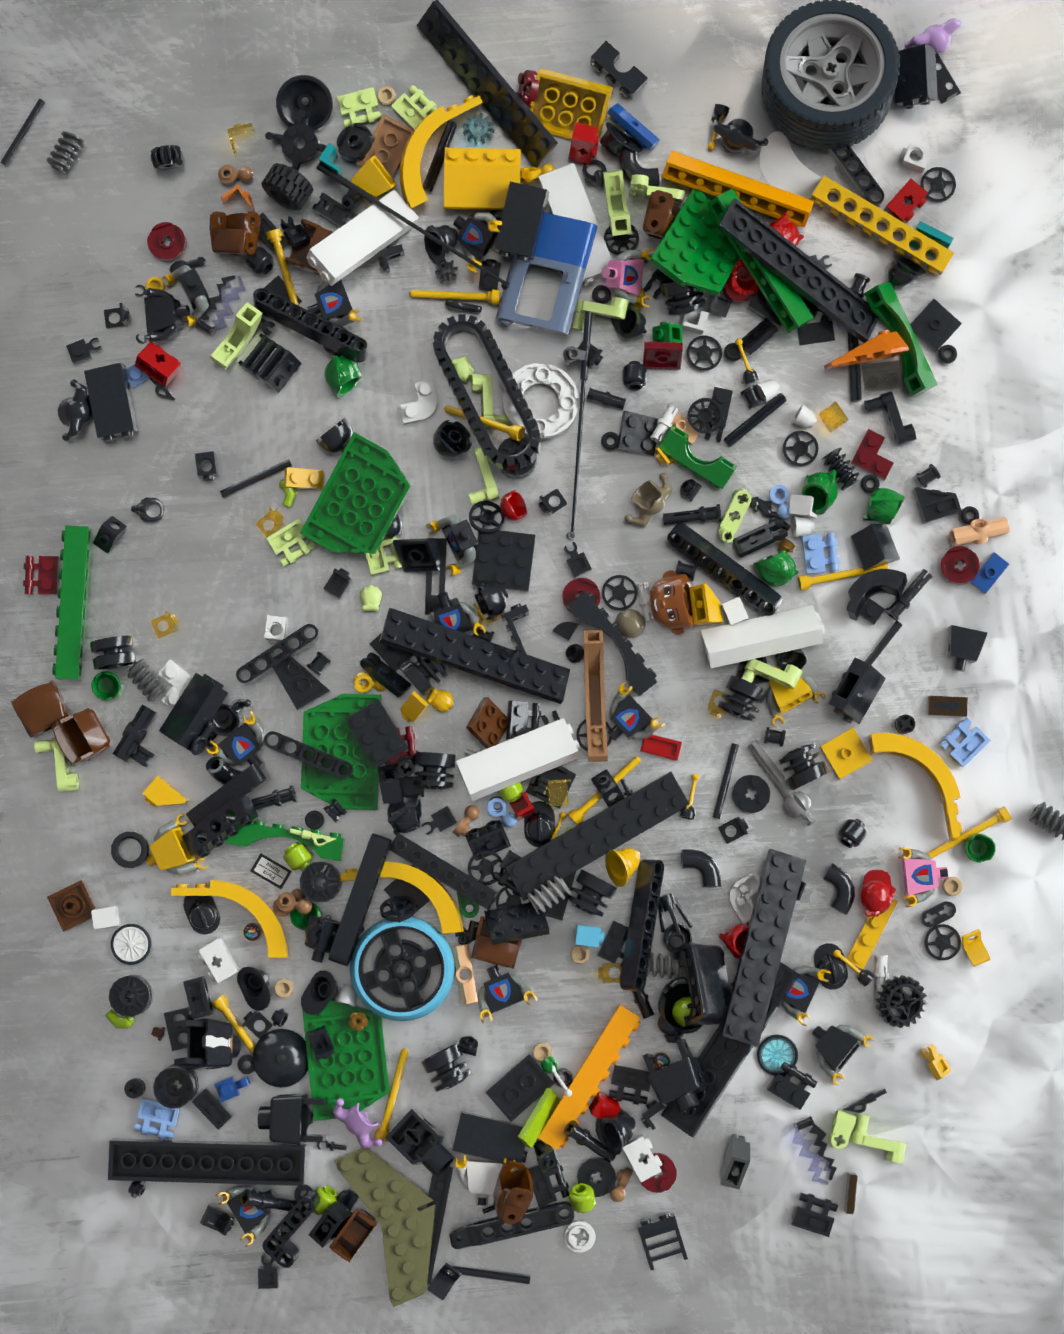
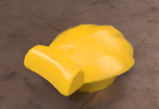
(440, 700)

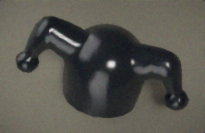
(737, 135)
(75, 410)
(227, 719)

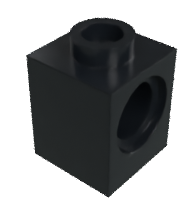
(201, 459)

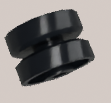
(113, 651)

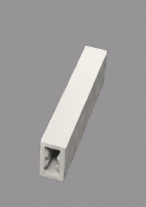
(570, 200)
(360, 239)
(763, 636)
(518, 759)

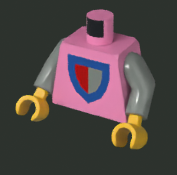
(625, 275)
(920, 875)

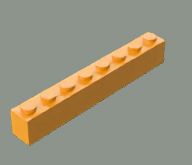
(751, 192)
(589, 1075)

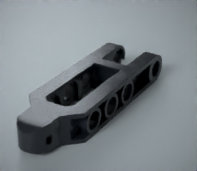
(541, 1219)

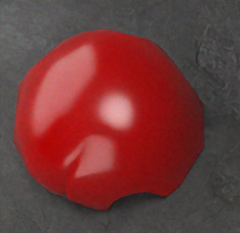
(513, 506)

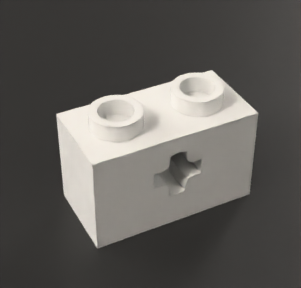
(218, 950)
(643, 1169)

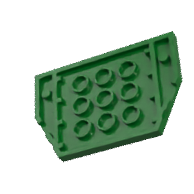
(694, 249)
(358, 499)
(328, 731)
(357, 1067)

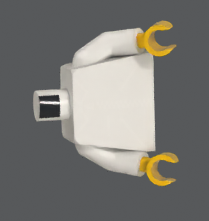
(479, 1177)

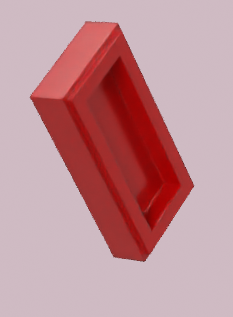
(661, 747)

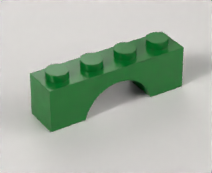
(716, 471)

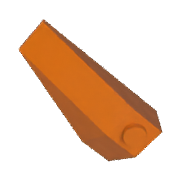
(881, 347)

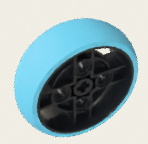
(419, 976)

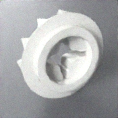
(583, 1245)

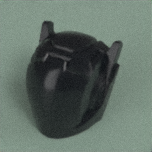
(405, 814)

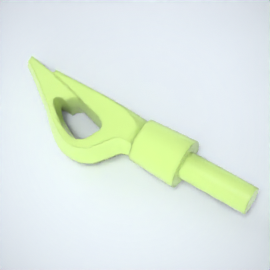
(314, 836)

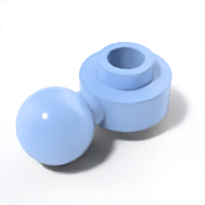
(783, 509)
(508, 818)

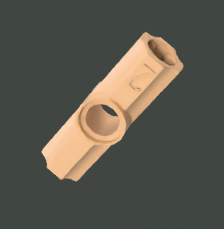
(979, 531)
(463, 961)

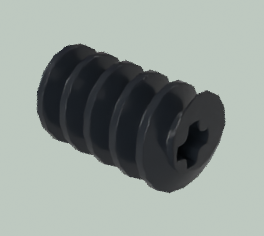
(841, 467)

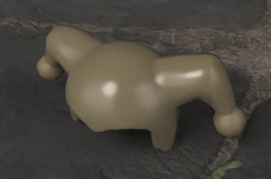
(649, 500)

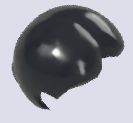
(669, 995)

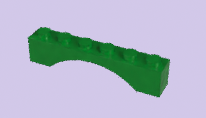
(887, 307)
(258, 831)

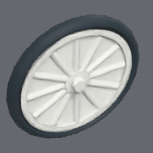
(130, 944)

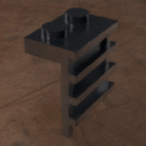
(279, 366)
(517, 612)
(664, 1223)

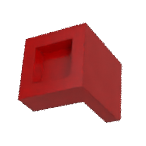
(522, 806)
(604, 1106)

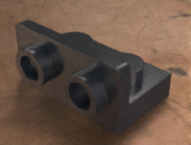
(488, 837)

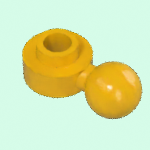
(531, 173)
(367, 684)

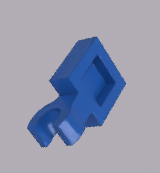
(229, 1088)

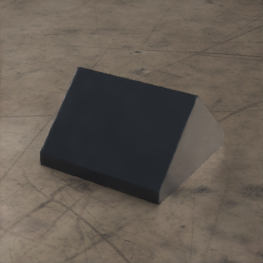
(875, 546)
(418, 554)

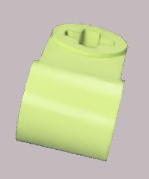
(842, 1125)

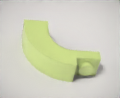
(616, 203)
(239, 336)

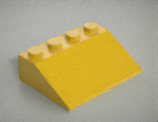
(568, 101)
(479, 177)

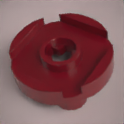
(528, 87)
(157, 236)
(953, 574)
(578, 586)
(665, 1180)

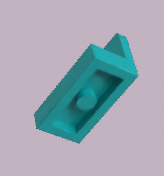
(328, 158)
(934, 234)

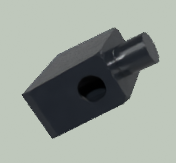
(964, 645)

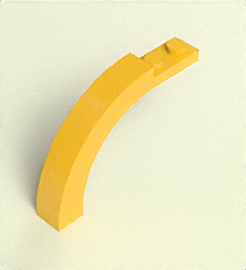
(411, 158)
(929, 761)
(435, 891)
(259, 908)

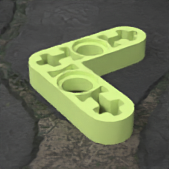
(640, 189)

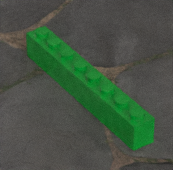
(781, 296)
(72, 603)

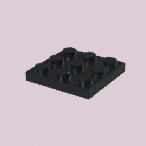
(504, 559)

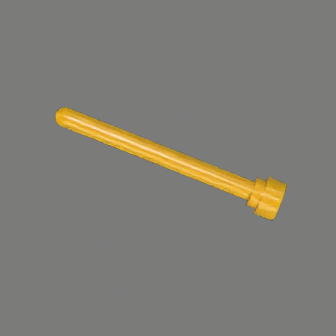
(275, 238)
(492, 296)
(516, 431)
(806, 581)
(577, 814)
(1000, 816)
(221, 1005)
(383, 1131)

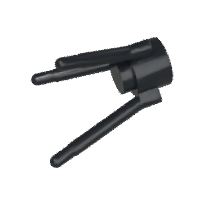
(668, 903)

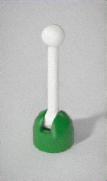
(550, 1066)

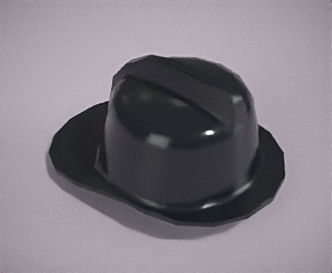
(616, 140)
(633, 324)
(540, 824)
(202, 913)
(825, 960)
(254, 987)
(319, 992)

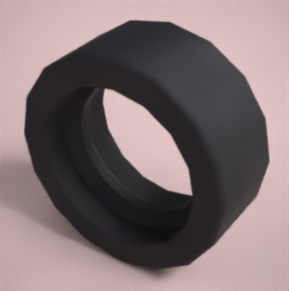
(115, 849)

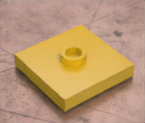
(846, 753)

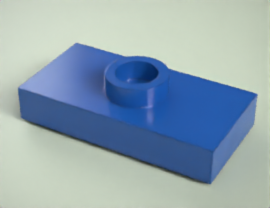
(990, 573)

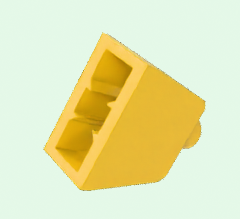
(373, 178)

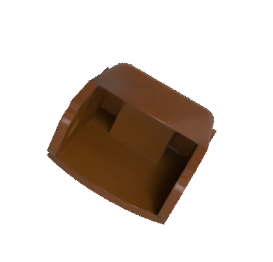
(659, 214)
(235, 233)
(298, 254)
(40, 708)
(81, 736)
(499, 954)
(514, 1203)
(353, 1234)

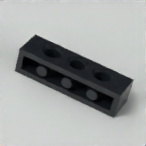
(220, 826)

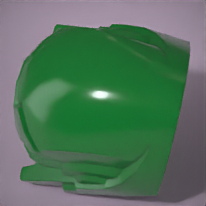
(342, 375)
(823, 489)
(883, 505)
(776, 569)

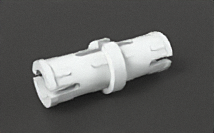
(664, 423)
(645, 601)
(880, 972)

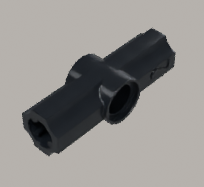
(134, 733)

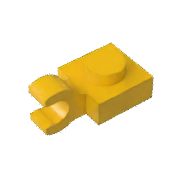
(937, 1064)

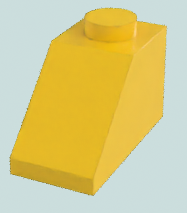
(705, 605)
(413, 708)
(163, 794)

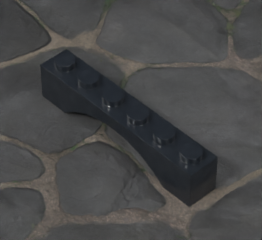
(636, 673)

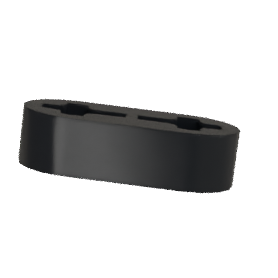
(935, 910)

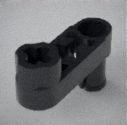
(901, 433)

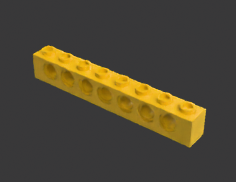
(828, 186)

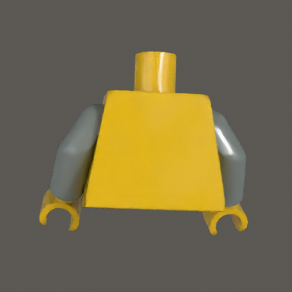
(784, 699)
(171, 851)

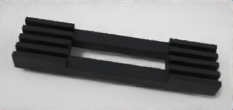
(431, 600)

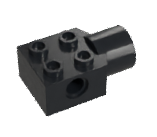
(420, 1143)

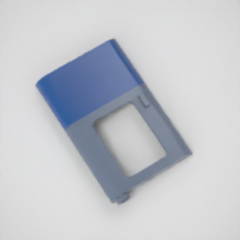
(561, 246)

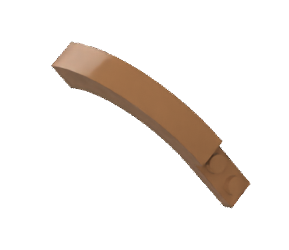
(595, 695)

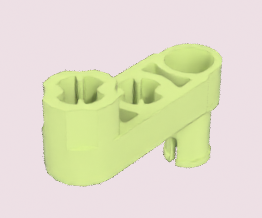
(616, 309)
(483, 383)
(490, 490)
(728, 525)
(786, 678)
(65, 781)
(894, 1149)

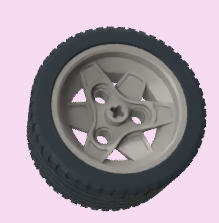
(853, 33)

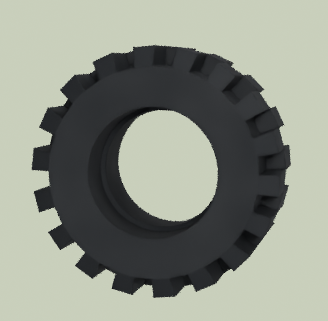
(287, 186)

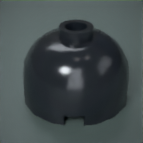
(336, 437)
(451, 439)
(491, 598)

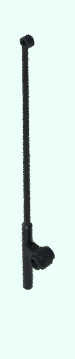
(351, 199)
(583, 356)

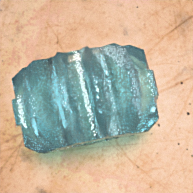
(486, 126)

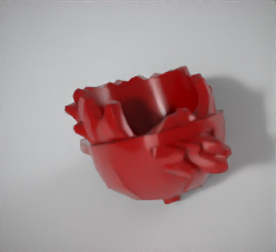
(740, 283)
(877, 892)

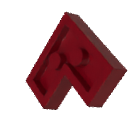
(867, 457)

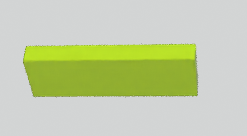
(539, 1118)

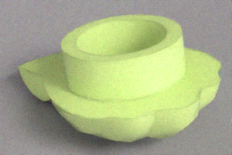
(463, 368)
(370, 598)

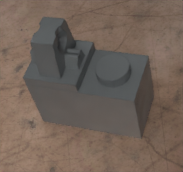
(735, 1162)

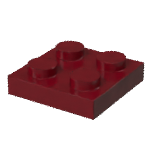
(662, 355)

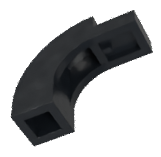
(873, 583)

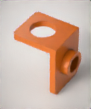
(234, 192)

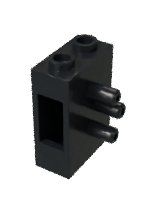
(916, 77)
(856, 691)

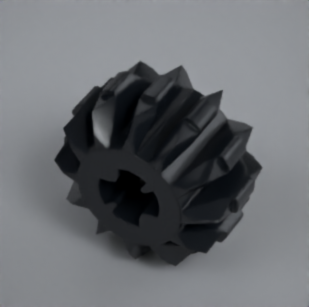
(166, 156)

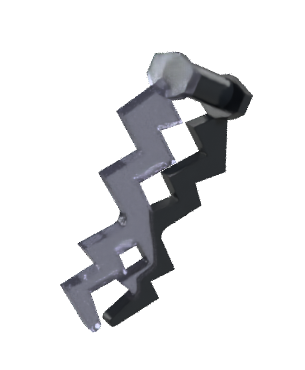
(224, 298)
(817, 1157)

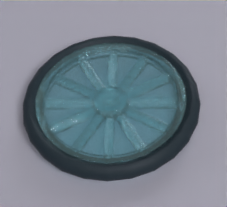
(775, 1051)

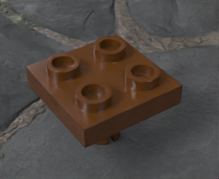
(487, 723)
(72, 905)

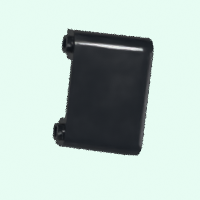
(706, 982)

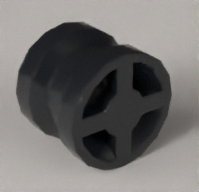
(907, 721)
(142, 756)
(541, 786)
(335, 810)
(138, 1087)

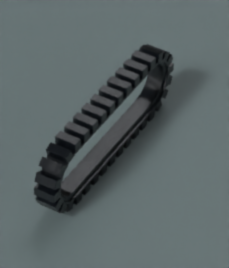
(510, 385)

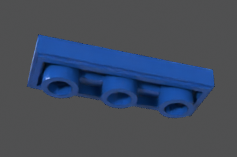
(633, 126)

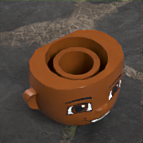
(672, 602)

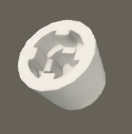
(767, 389)
(804, 417)
(801, 526)
(346, 995)

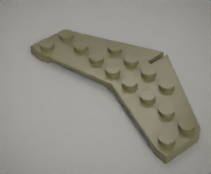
(404, 1228)

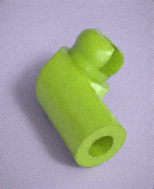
(290, 494)
(119, 1022)

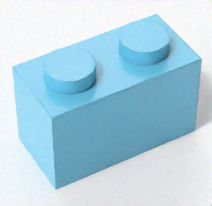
(589, 935)

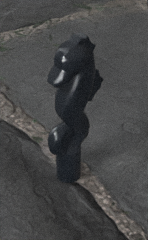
(765, 509)

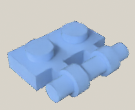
(814, 553)
(969, 746)
(154, 1111)

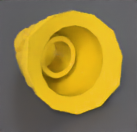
(622, 864)

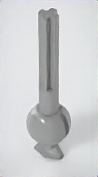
(797, 802)

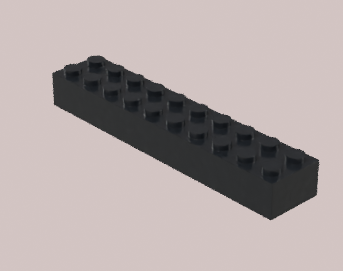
(207, 1162)

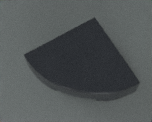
(565, 629)

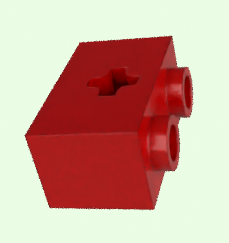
(584, 143)
(910, 191)
(157, 364)

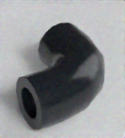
(630, 166)
(220, 770)
(704, 864)
(844, 888)

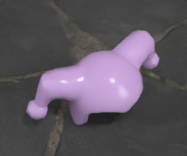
(936, 36)
(357, 1124)

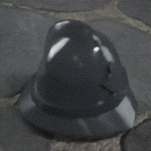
(444, 233)
(903, 271)
(617, 1131)

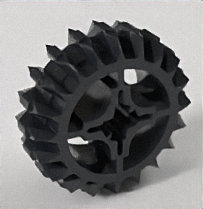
(909, 1007)

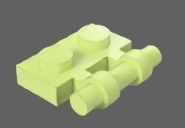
(357, 102)
(409, 111)
(288, 537)
(379, 562)

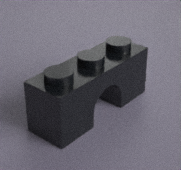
(628, 82)

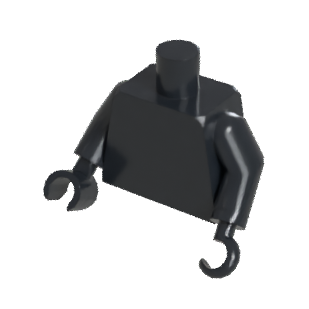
(162, 314)
(321, 935)

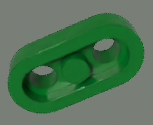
(463, 902)

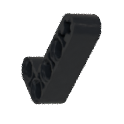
(292, 1223)

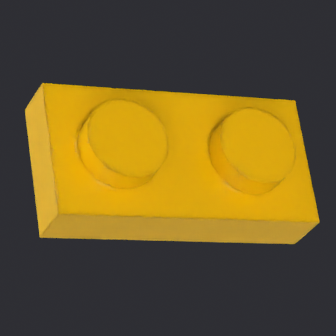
(303, 478)

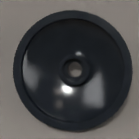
(290, 101)
(267, 1053)

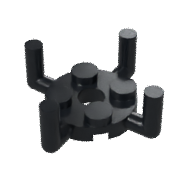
(289, 139)

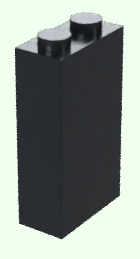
(521, 221)
(111, 402)
(193, 710)
(489, 1138)

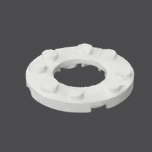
(564, 388)

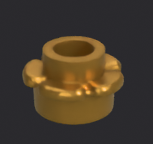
(786, 545)
(363, 1021)

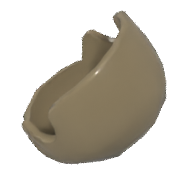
(630, 623)

